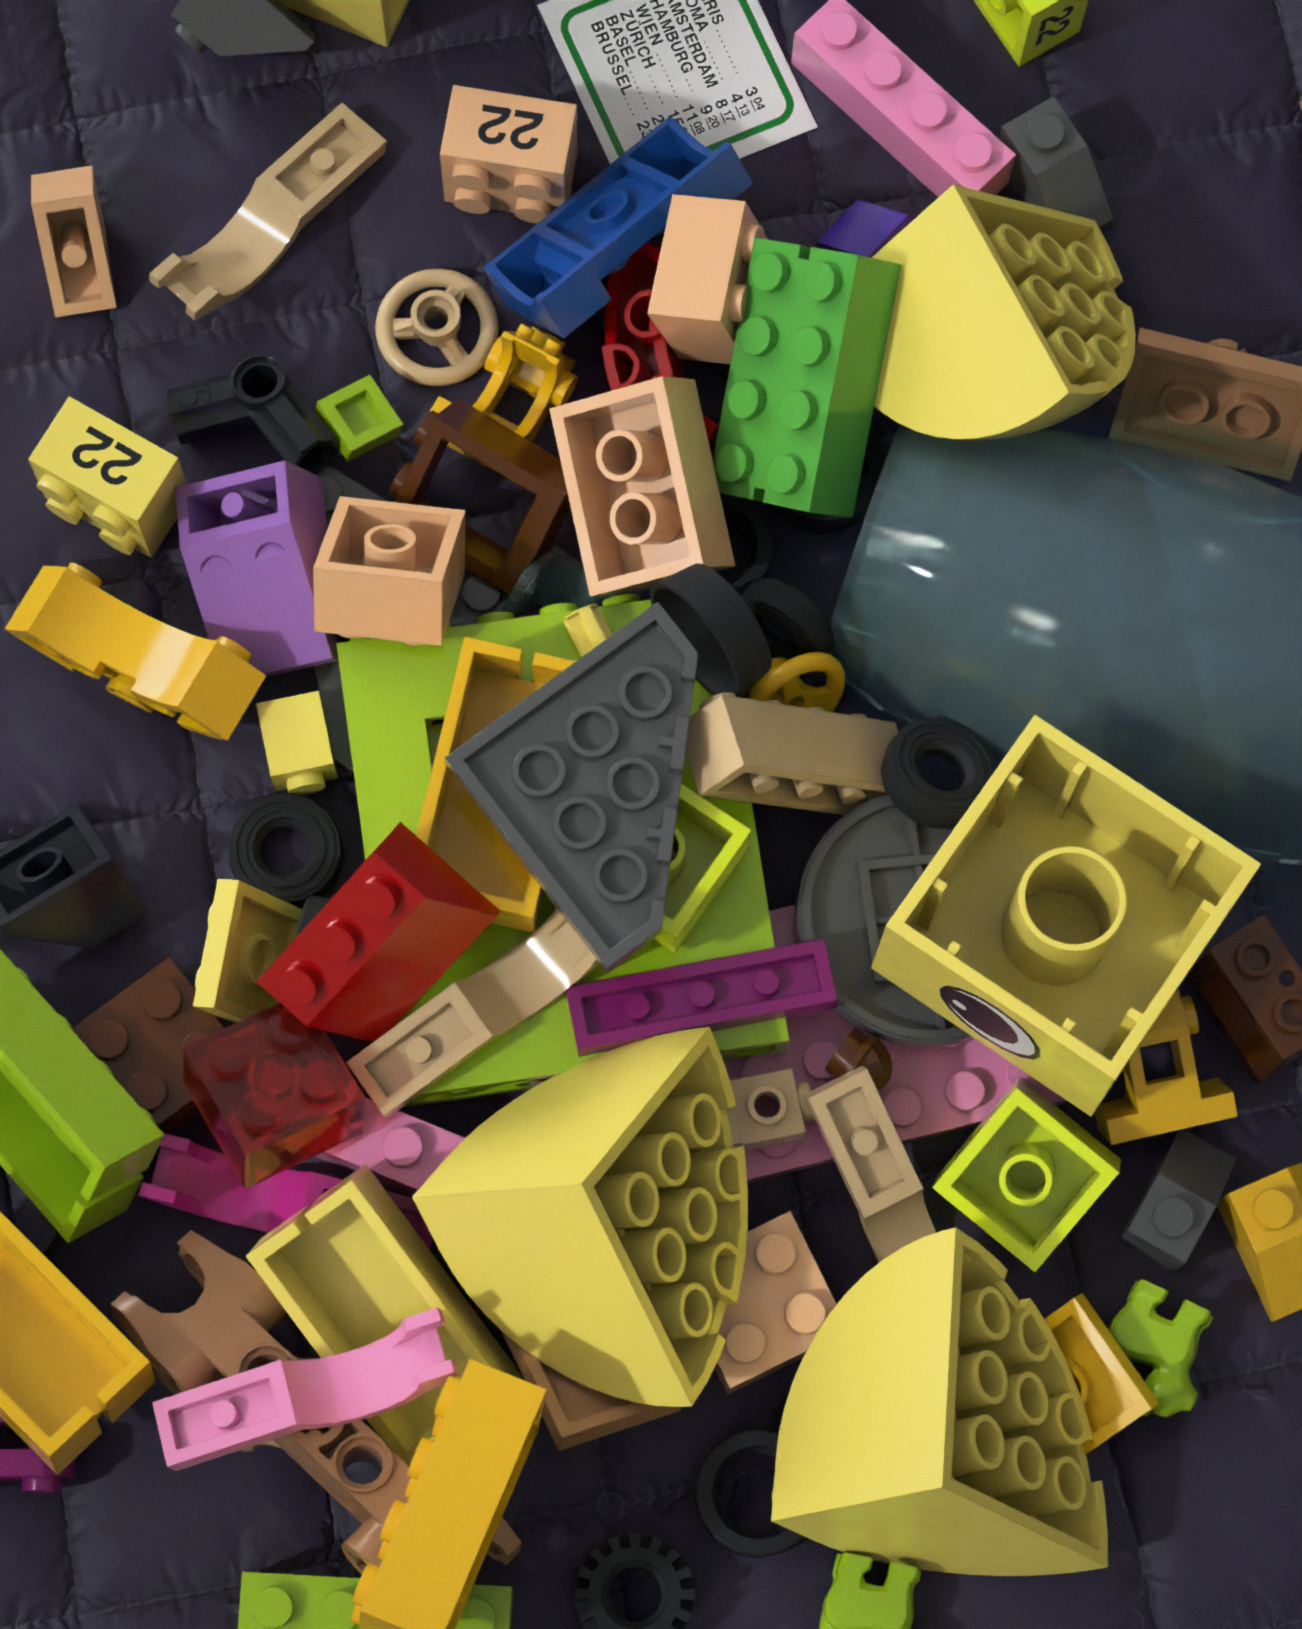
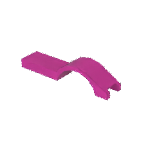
(207, 1186)

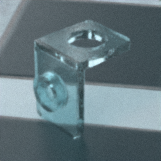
(550, 581)

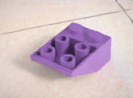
(252, 561)

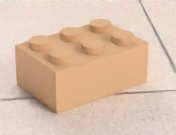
(641, 485)

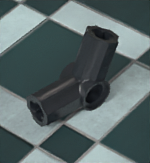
(230, 404)

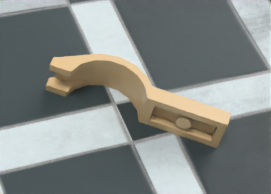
(273, 213)
(472, 1015)
(871, 1161)

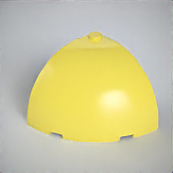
(1000, 319)
(605, 1218)
(940, 1425)

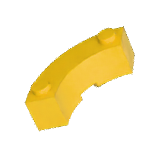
(143, 658)

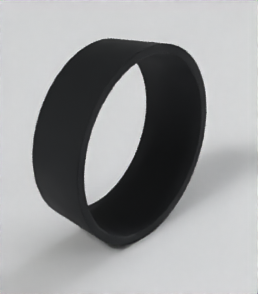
(718, 625)

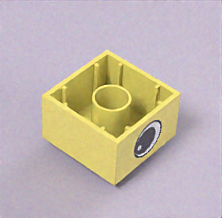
(1062, 914)

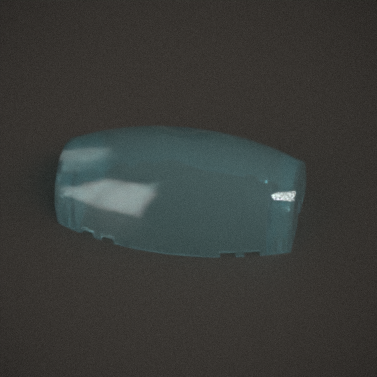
(1105, 593)

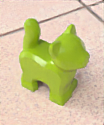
(1161, 1344)
(860, 1605)

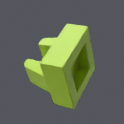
(359, 417)

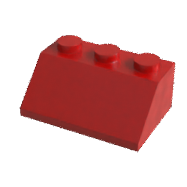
(379, 941)

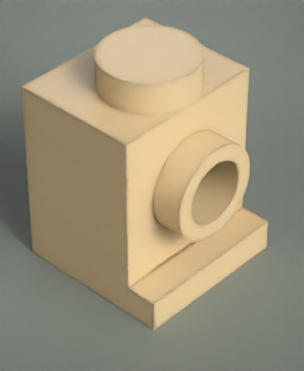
(786, 1126)

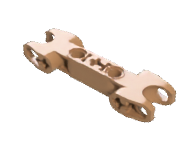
(230, 1336)

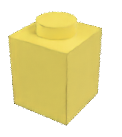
(297, 743)

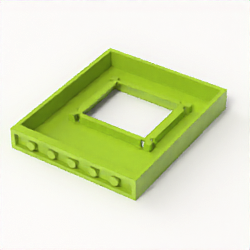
(389, 707)

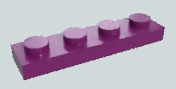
(702, 994)

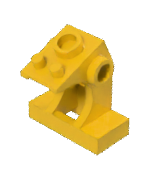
(533, 364)
(1170, 1101)

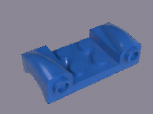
(558, 264)

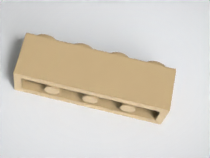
(786, 754)

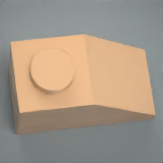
(73, 241)

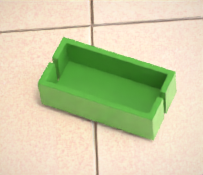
(804, 377)

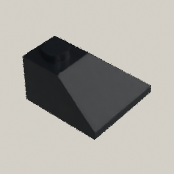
(64, 886)

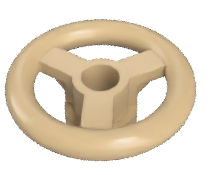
(428, 306)

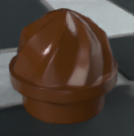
(862, 1051)

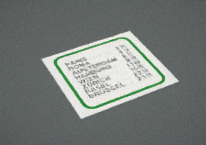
(682, 59)

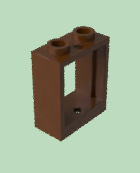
(510, 456)
(1248, 1002)

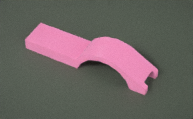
(303, 1394)

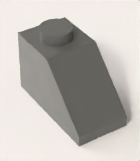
(241, 27)
(1055, 163)
(1178, 1200)

